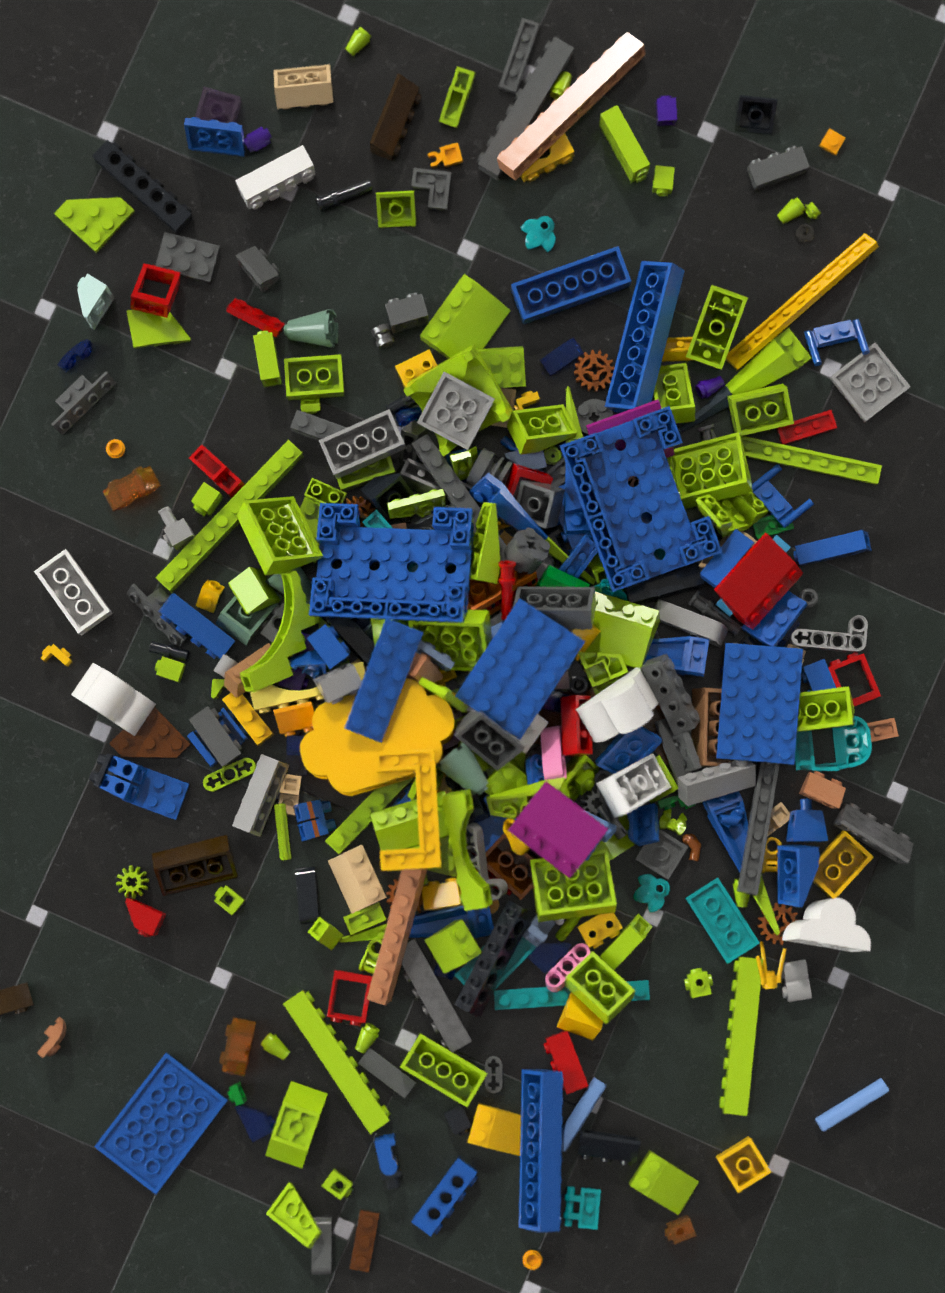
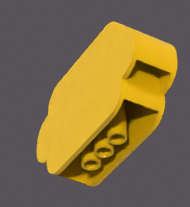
(350, 758)

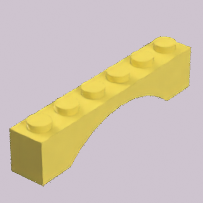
(277, 697)

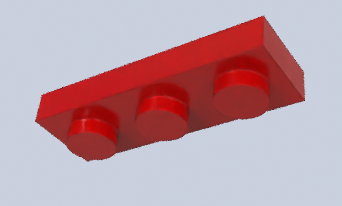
(255, 317)
(807, 427)

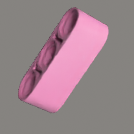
(552, 756)
(558, 971)

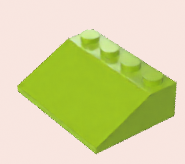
(464, 319)
(711, 468)
(278, 534)
(624, 629)
(461, 641)
(584, 894)

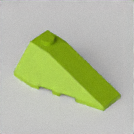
(486, 546)
(512, 802)

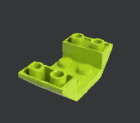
(317, 493)
(732, 513)
(296, 1124)

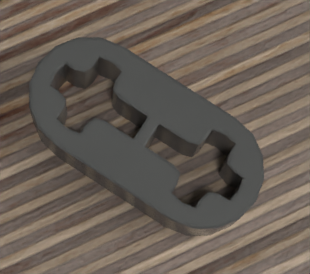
(498, 1074)

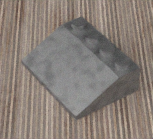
(874, 834)

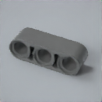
(322, 1249)

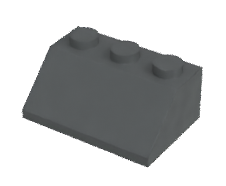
(487, 739)

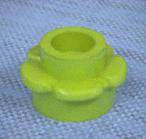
(812, 211)
(553, 450)

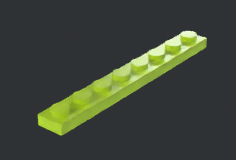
(811, 460)

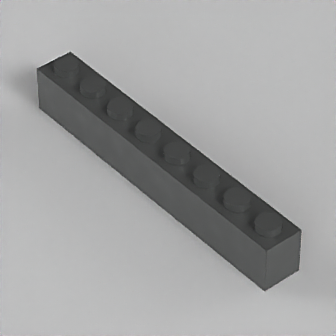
(527, 104)

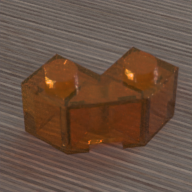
(131, 487)
(238, 1046)

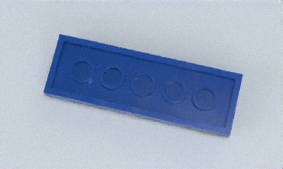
(383, 680)

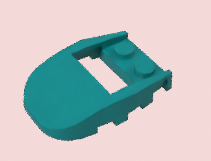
(851, 747)

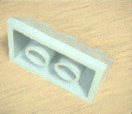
(94, 299)

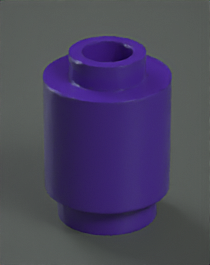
(257, 139)

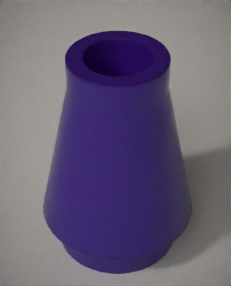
(708, 387)

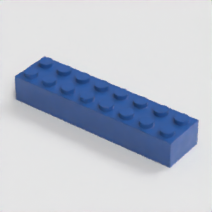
(644, 335)
(540, 1150)

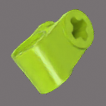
(370, 957)

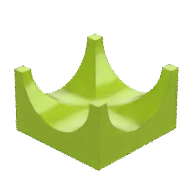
(472, 370)

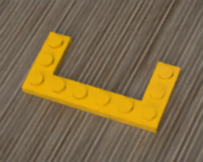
(429, 852)

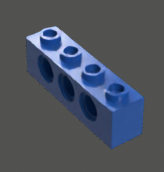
(422, 1218)

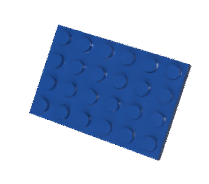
(520, 668)
(759, 703)
(161, 1123)

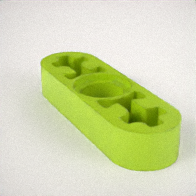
(240, 763)

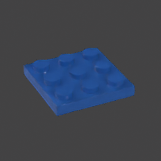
(215, 136)

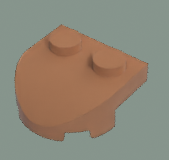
(56, 1035)

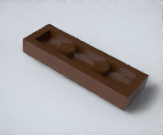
(364, 1240)

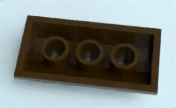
(394, 118)
(194, 865)

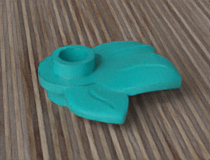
(537, 235)
(604, 588)
(648, 891)

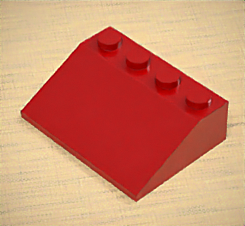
(758, 581)

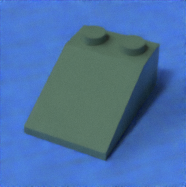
(240, 625)

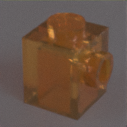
(680, 1229)

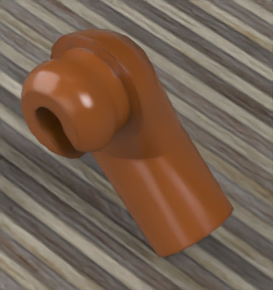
(694, 844)

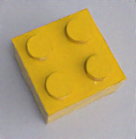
(743, 1164)

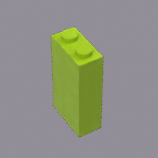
(624, 144)

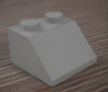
(338, 683)

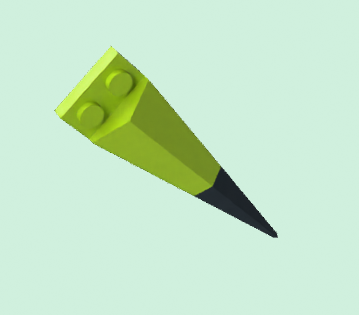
(772, 363)

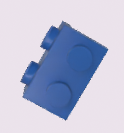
(644, 825)

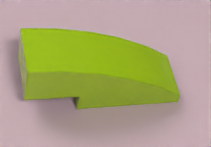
(457, 96)

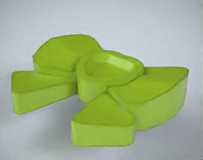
(671, 824)

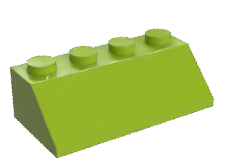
(398, 825)
(443, 1070)

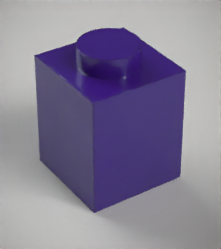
(666, 111)

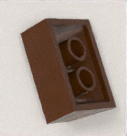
(510, 866)

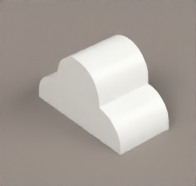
(113, 699)
(619, 707)
(633, 785)
(829, 925)

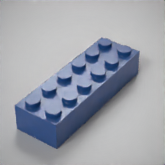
(570, 285)

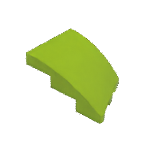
(154, 330)
(603, 669)

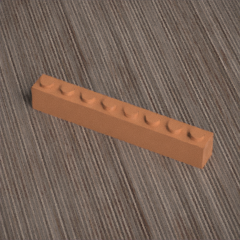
(396, 935)

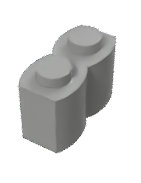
(796, 981)

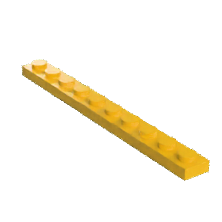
(801, 301)

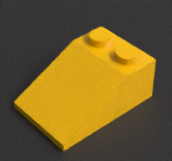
(496, 1129)

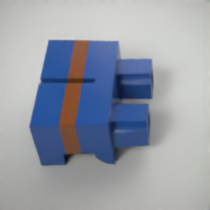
(316, 811)

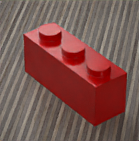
(575, 736)
(566, 1061)

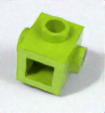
(701, 990)

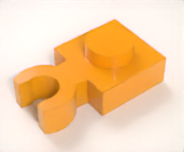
(449, 156)

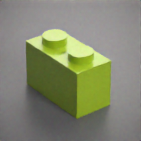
(206, 500)

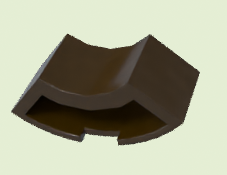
(15, 999)

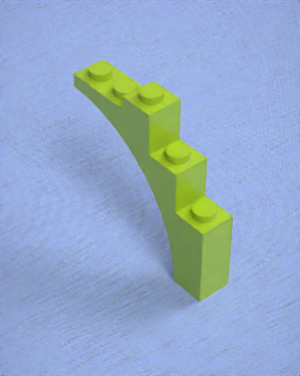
(289, 640)

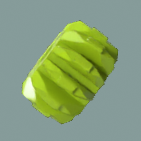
(132, 889)

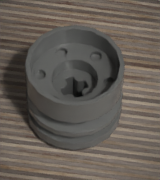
(486, 464)

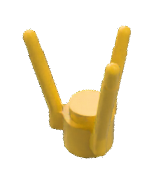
(768, 978)

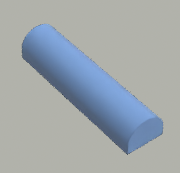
(852, 1104)
(581, 1112)

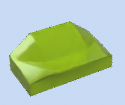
(463, 462)

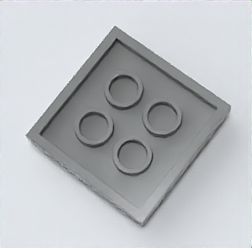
(870, 382)
(456, 410)

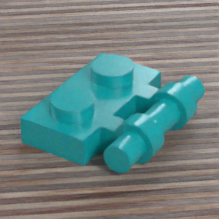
(588, 1208)

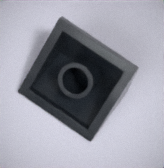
(755, 114)

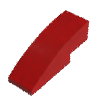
(216, 471)

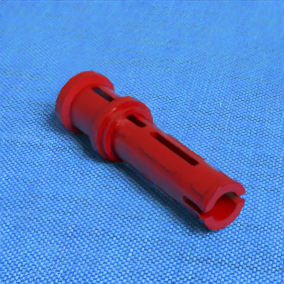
(507, 581)

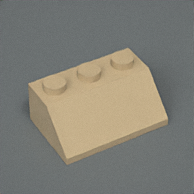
(303, 86)
(357, 879)

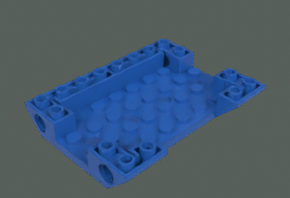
(615, 508)
(392, 589)

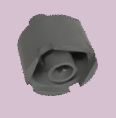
(527, 550)

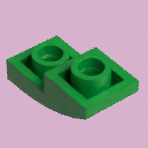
(669, 803)

